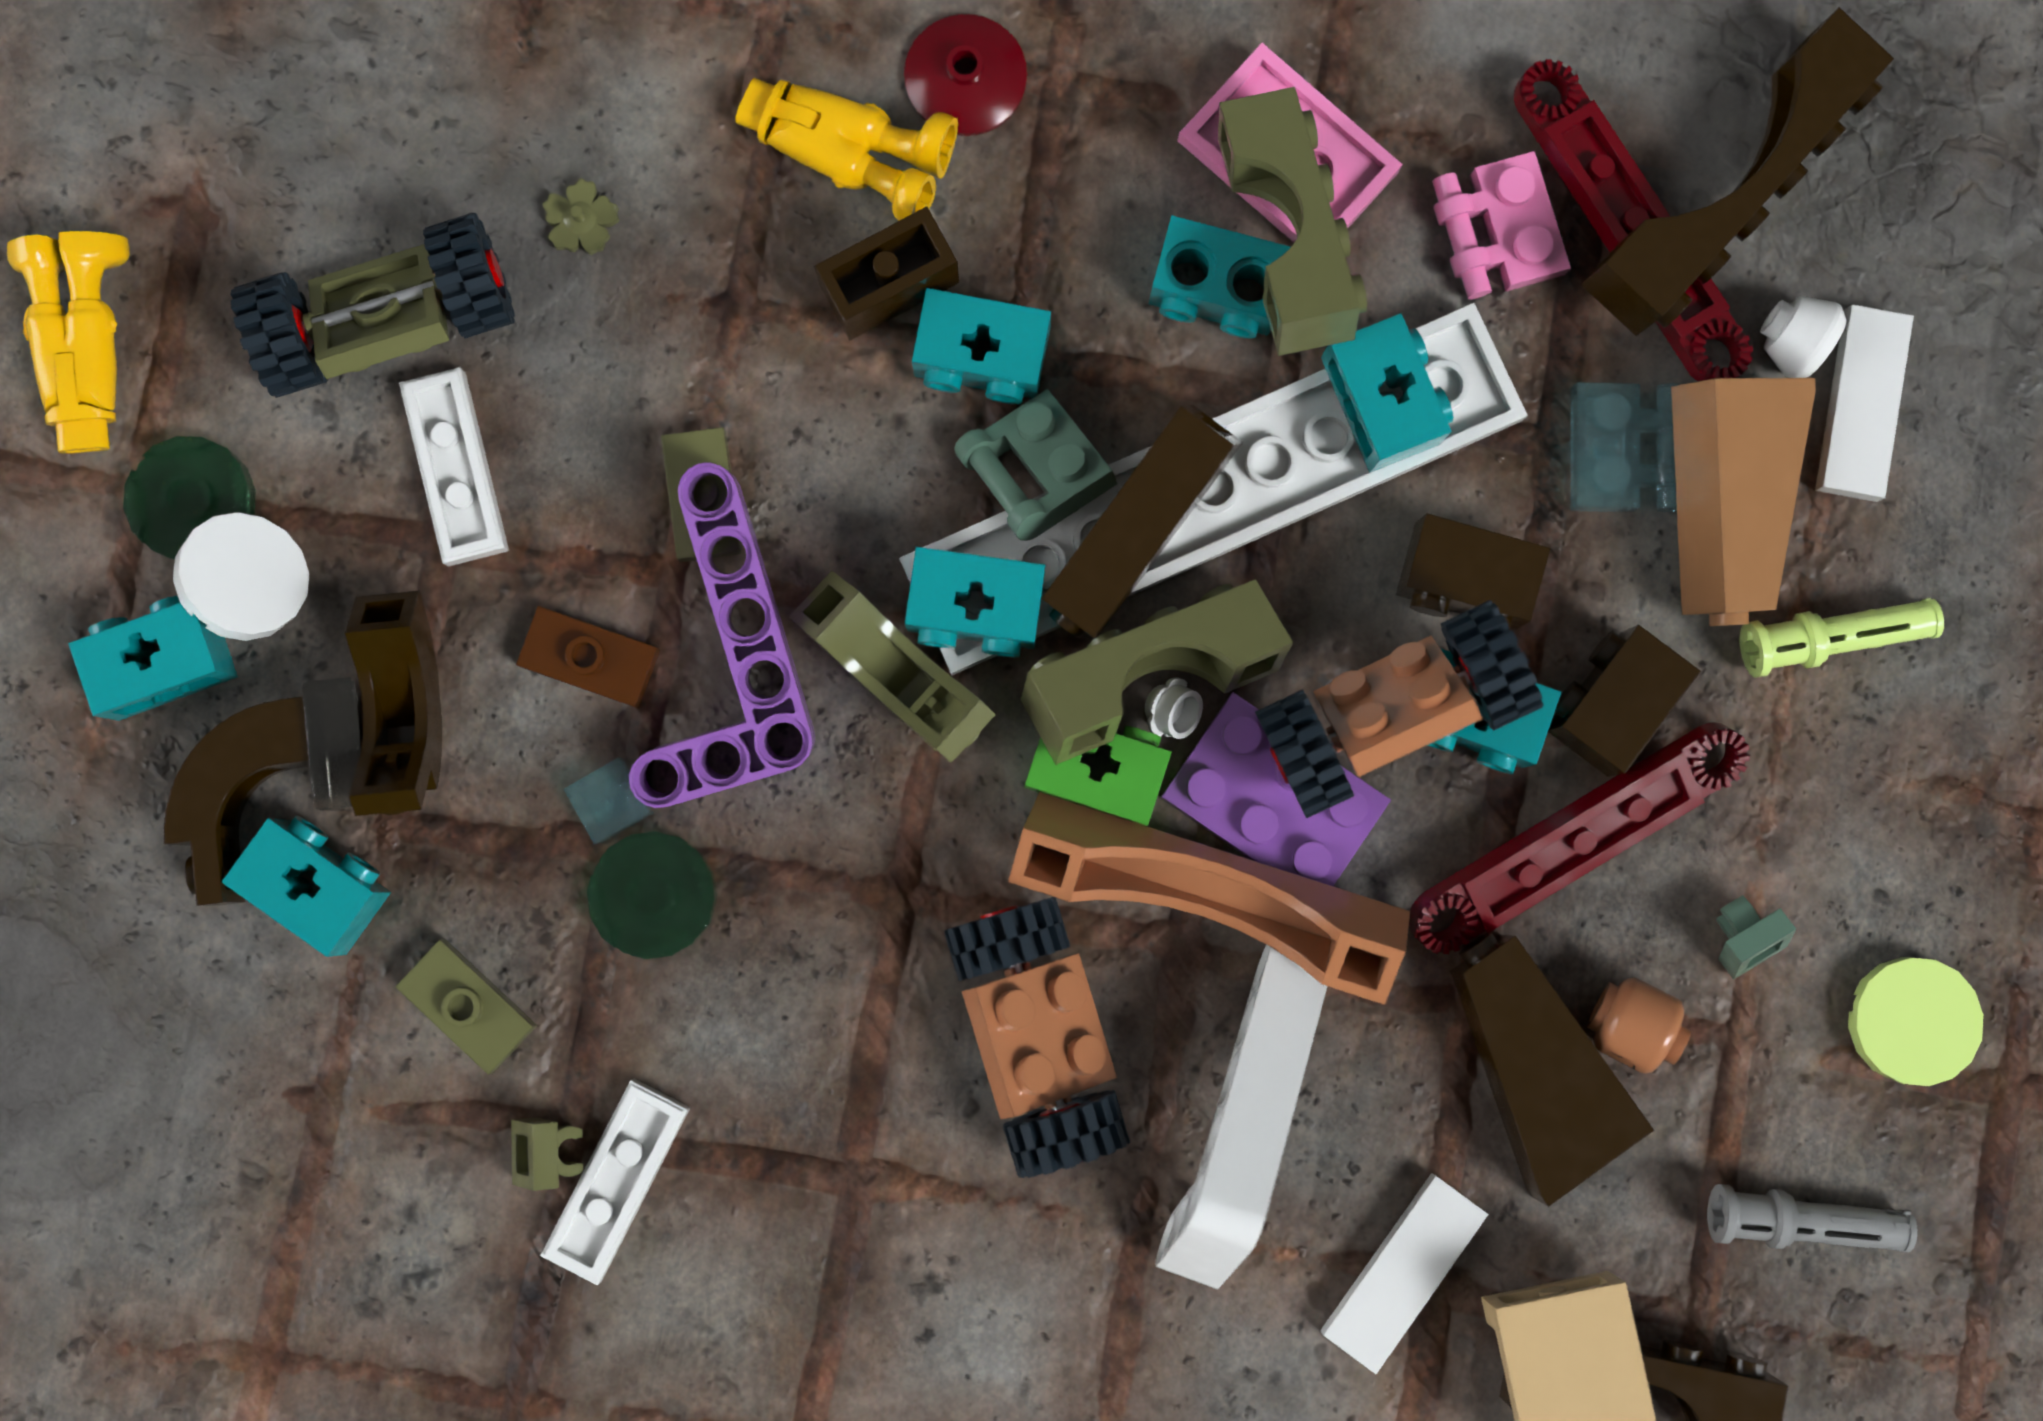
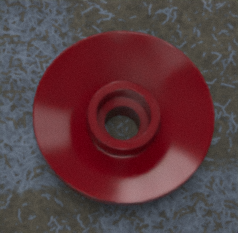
(977, 99)

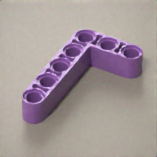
(742, 653)

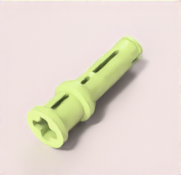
(1812, 639)

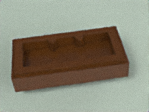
(588, 657)

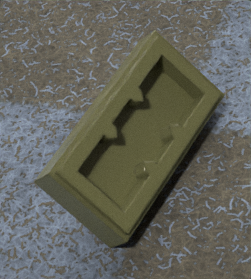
(681, 453)
(466, 1006)

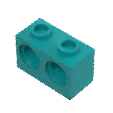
(1223, 259)

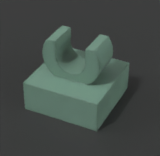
(1750, 938)

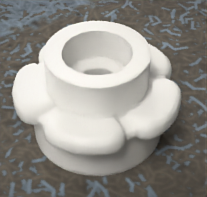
(1173, 709)

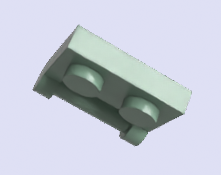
(1053, 454)

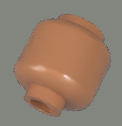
(1638, 1025)

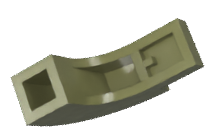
(891, 667)

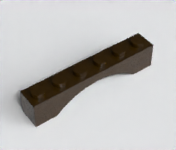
(1810, 93)

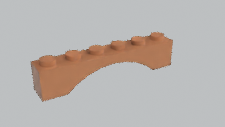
(1322, 928)

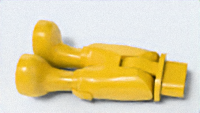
(837, 135)
(72, 350)

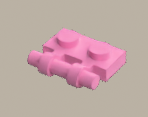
(1517, 220)

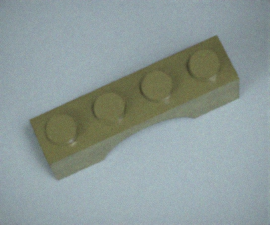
(1271, 156)
(1222, 638)

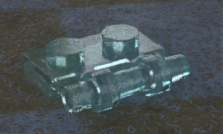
(1607, 447)

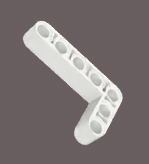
(1240, 1163)

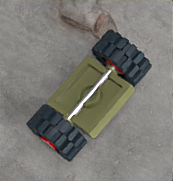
(373, 308)

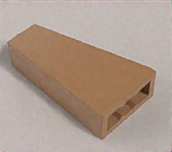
(1737, 489)

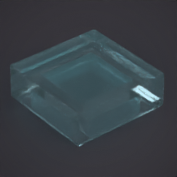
(606, 801)

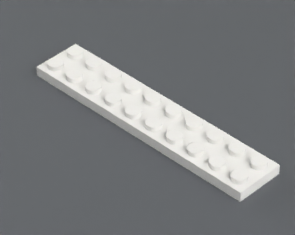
(1291, 465)

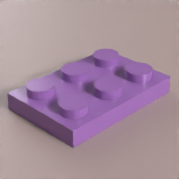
(1243, 800)

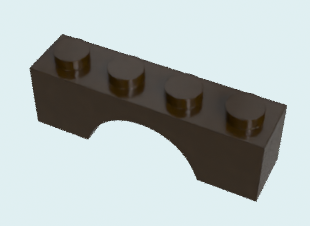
(1710, 1388)

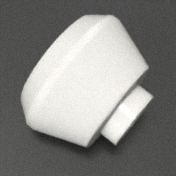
(1802, 334)

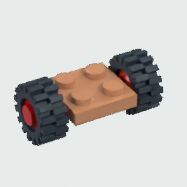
(1400, 706)
(1039, 1038)

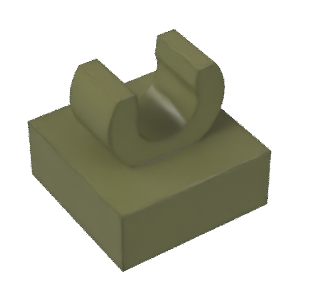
(536, 1153)

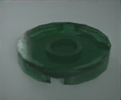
(181, 488)
(652, 895)

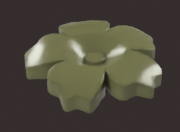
(581, 219)

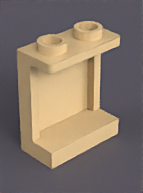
(1571, 1351)

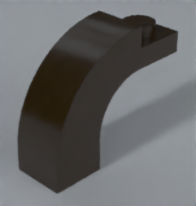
(399, 703)
(218, 782)

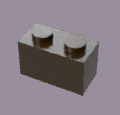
(887, 273)
(1465, 566)
(1622, 699)

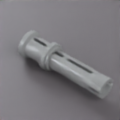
(1783, 1220)

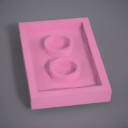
(1355, 159)

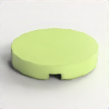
(1916, 1021)

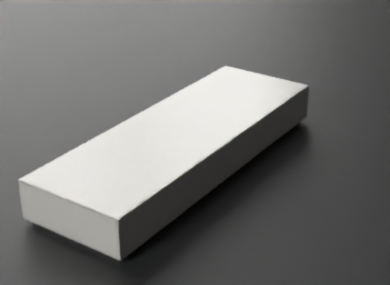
(1864, 403)
(453, 467)
(615, 1181)
(1403, 1273)

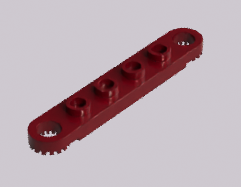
(1617, 201)
(1579, 838)

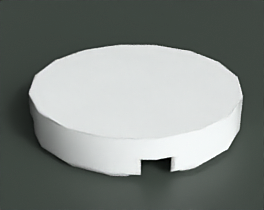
(241, 576)

